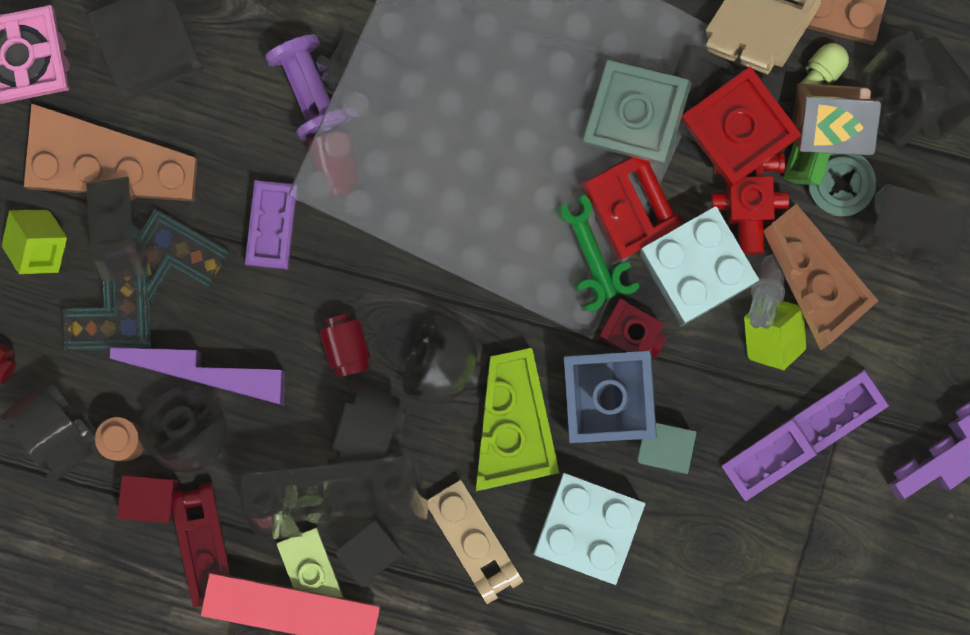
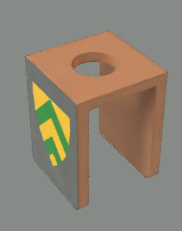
(836, 119)

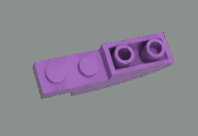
(946, 466)

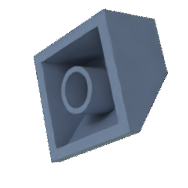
(610, 397)

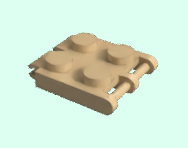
(760, 30)

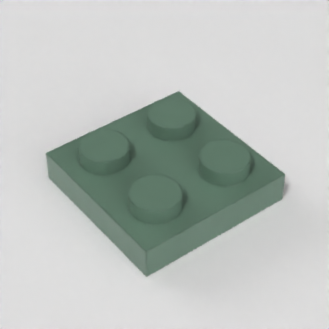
(637, 112)

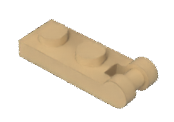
(473, 540)

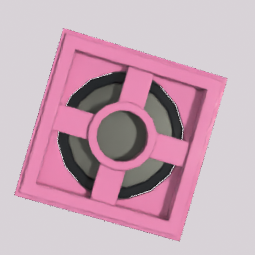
(29, 61)

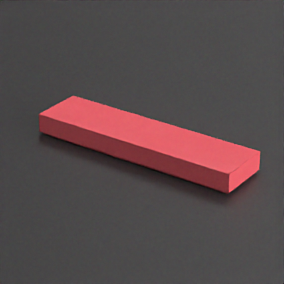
(286, 608)

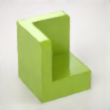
(34, 241)
(780, 342)

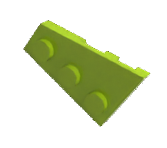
(515, 424)

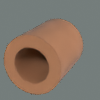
(119, 439)

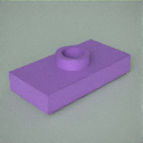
(270, 226)

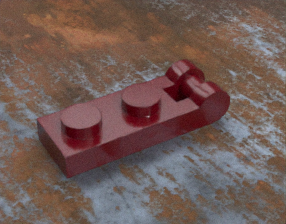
(200, 539)

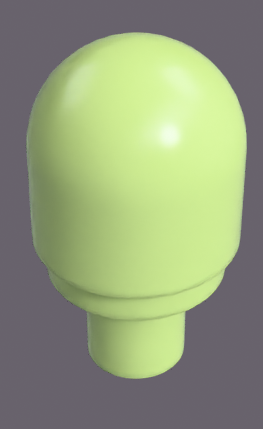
(826, 65)

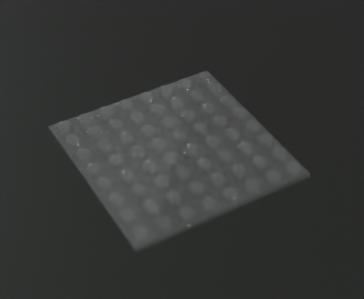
(471, 130)

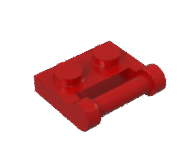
(621, 209)

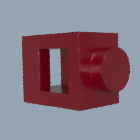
(616, 330)

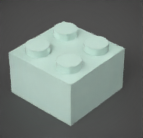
(698, 266)
(589, 528)

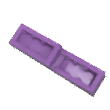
(186, 364)
(805, 435)

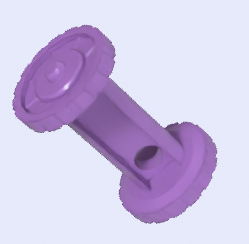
(304, 80)

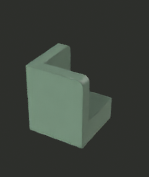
(670, 449)

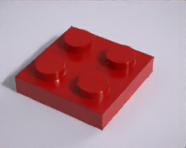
(740, 126)

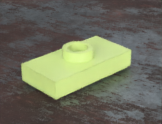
(309, 564)

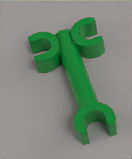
(605, 282)

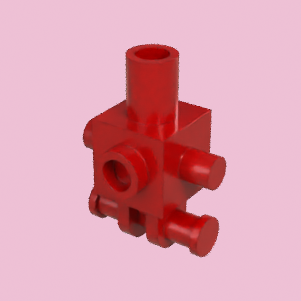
(752, 204)

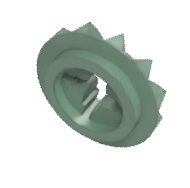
(861, 185)

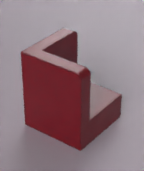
(146, 499)

